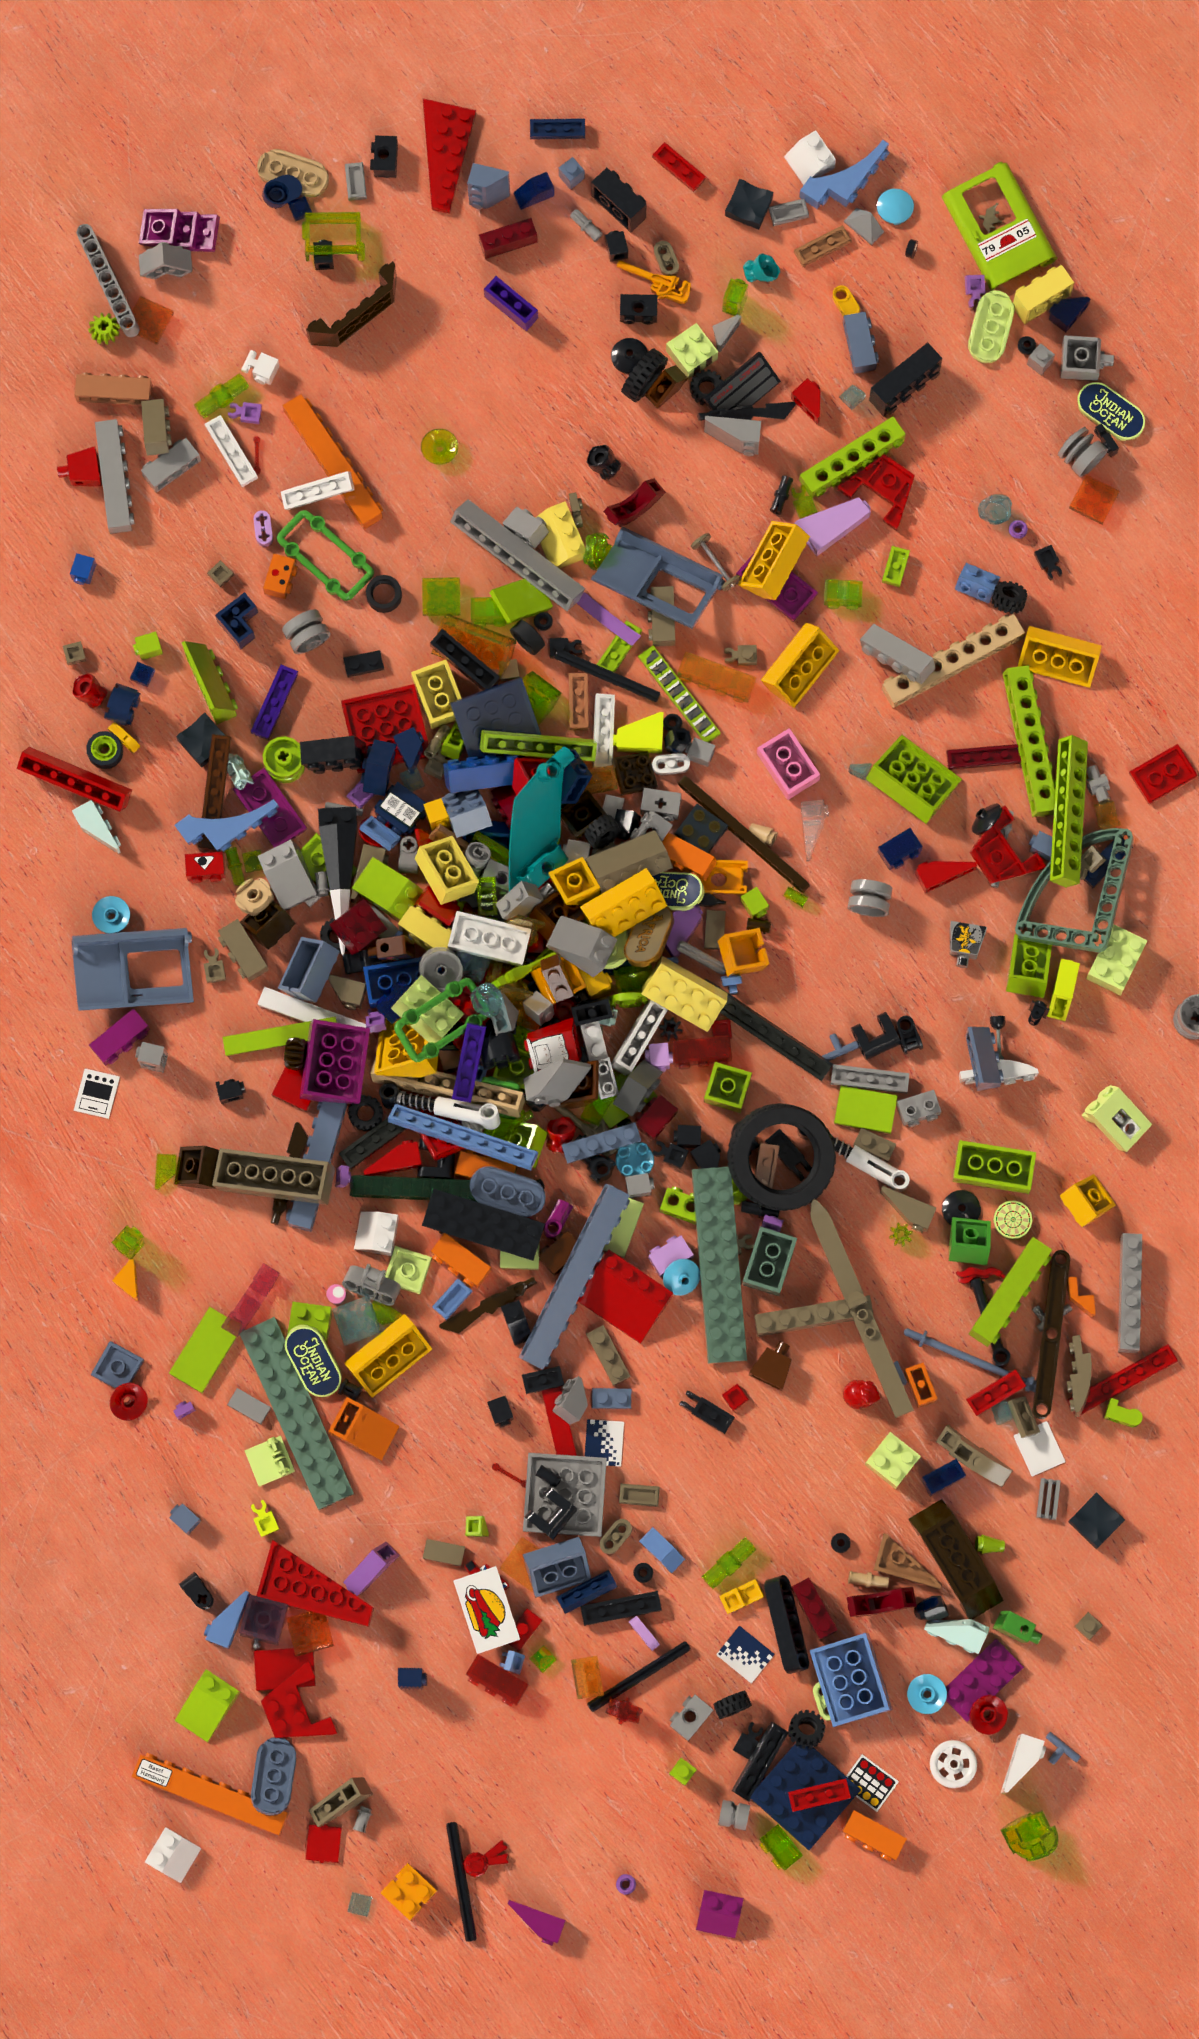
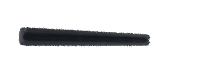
(607, 675)
(639, 1676)
(461, 1881)

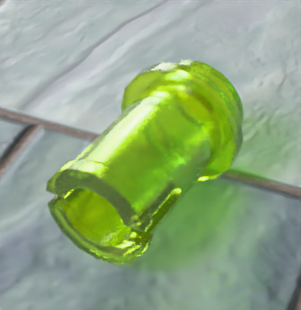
(795, 896)

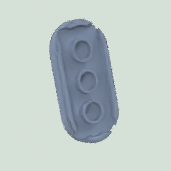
(507, 1191)
(273, 1776)

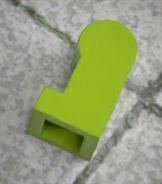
(1121, 1415)

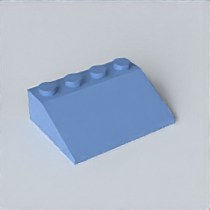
(850, 1679)

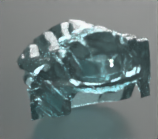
(995, 509)
(487, 1000)

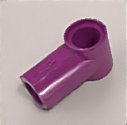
(558, 1218)

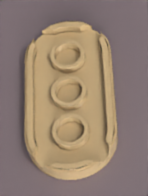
(309, 172)

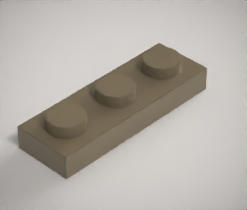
(608, 1355)

